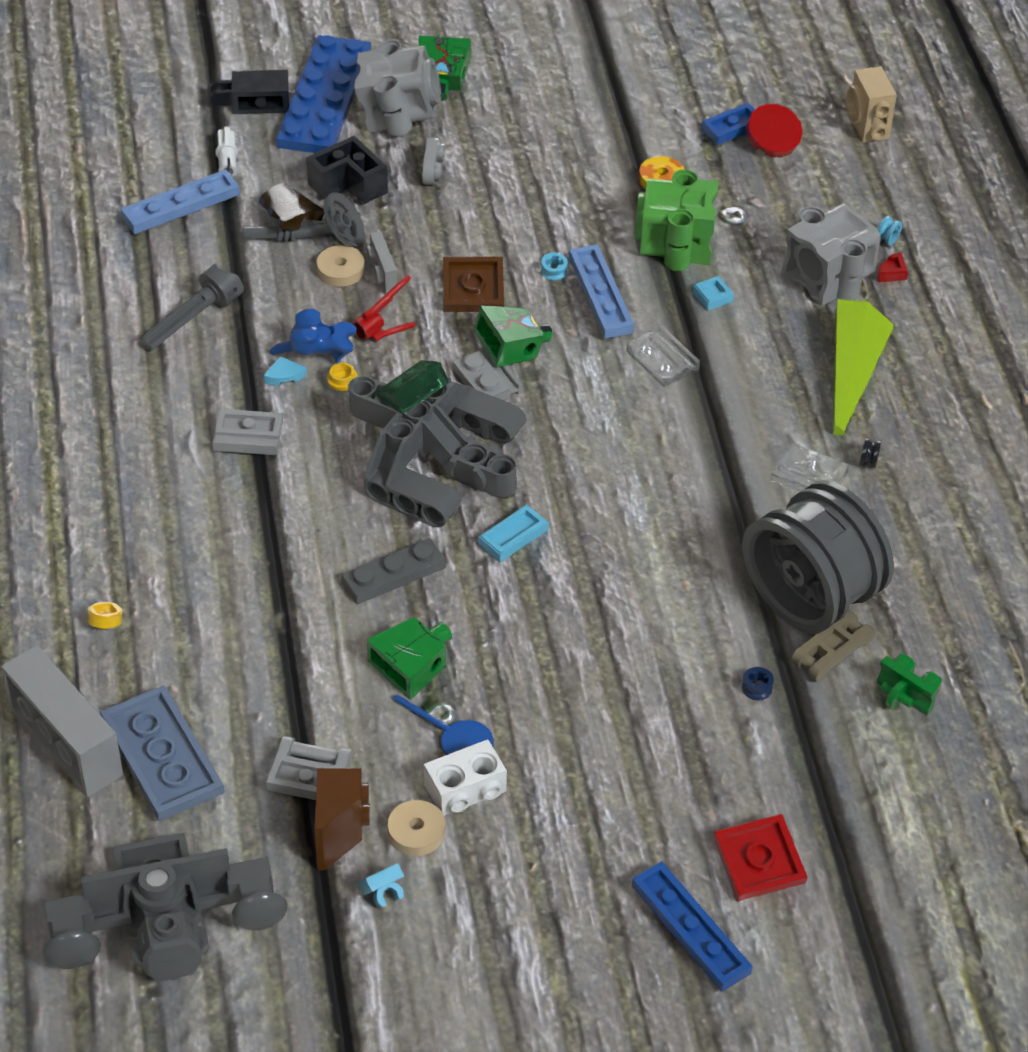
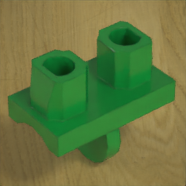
(905, 686)

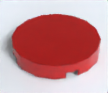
(774, 130)

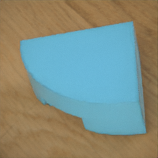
(284, 371)

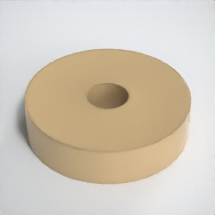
(340, 265)
(418, 841)

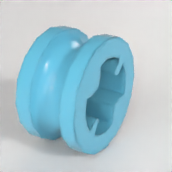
(889, 230)
(554, 259)

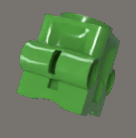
(677, 219)

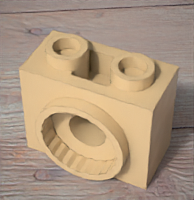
(871, 104)

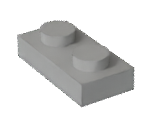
(379, 254)

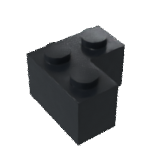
(347, 167)

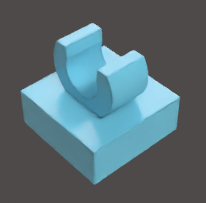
(380, 882)

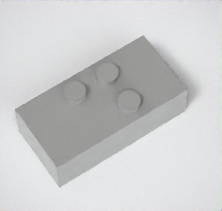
(62, 720)

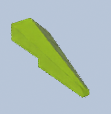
(859, 341)

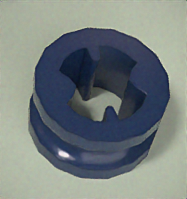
(764, 689)

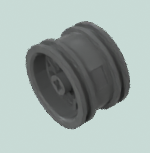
(818, 556)

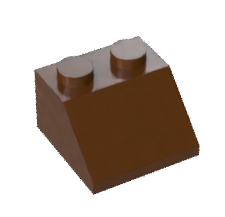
(339, 813)

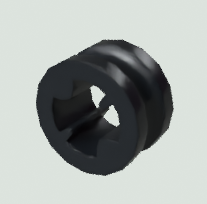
(870, 452)

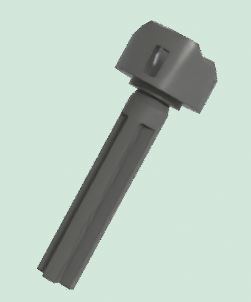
(215, 288)

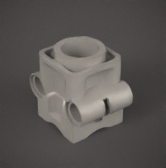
(397, 87)
(831, 252)

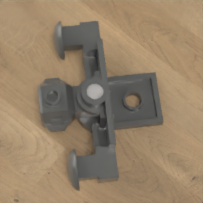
(160, 900)

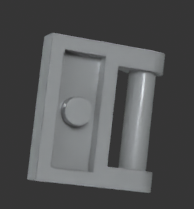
(298, 775)

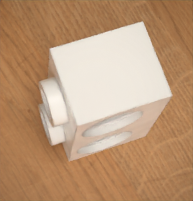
(465, 773)

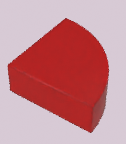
(893, 269)

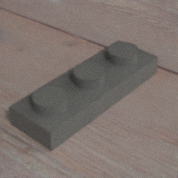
(393, 571)

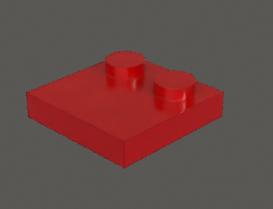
(760, 857)

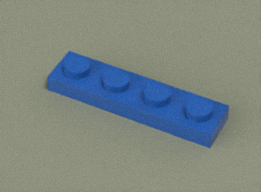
(692, 926)

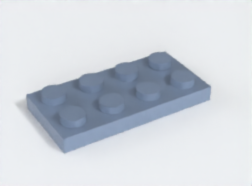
(163, 753)

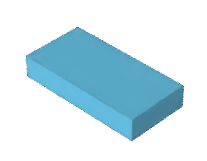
(513, 533)

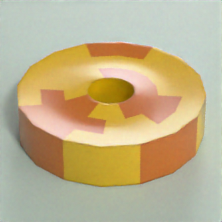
(658, 168)

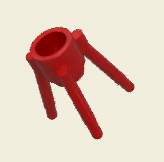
(370, 321)

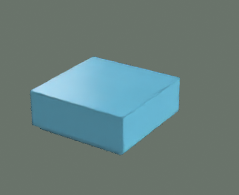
(713, 293)

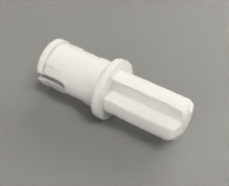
(227, 151)

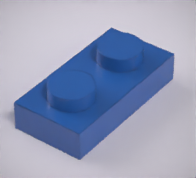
(727, 124)

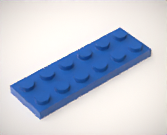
(322, 95)

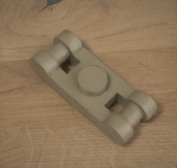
(833, 645)

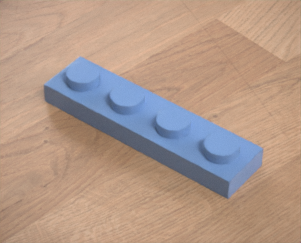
(180, 201)
(601, 291)

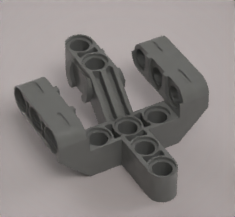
(436, 426)

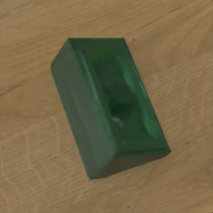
(413, 385)

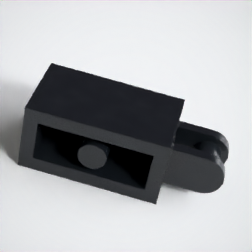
(253, 92)

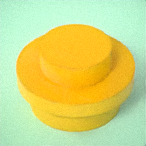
(340, 376)

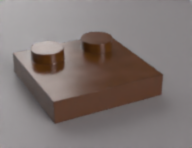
(472, 283)

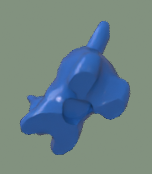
(314, 337)

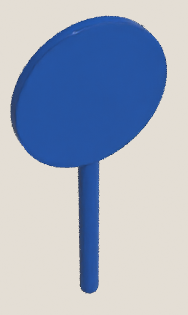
(457, 735)

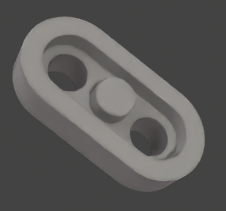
(431, 166)

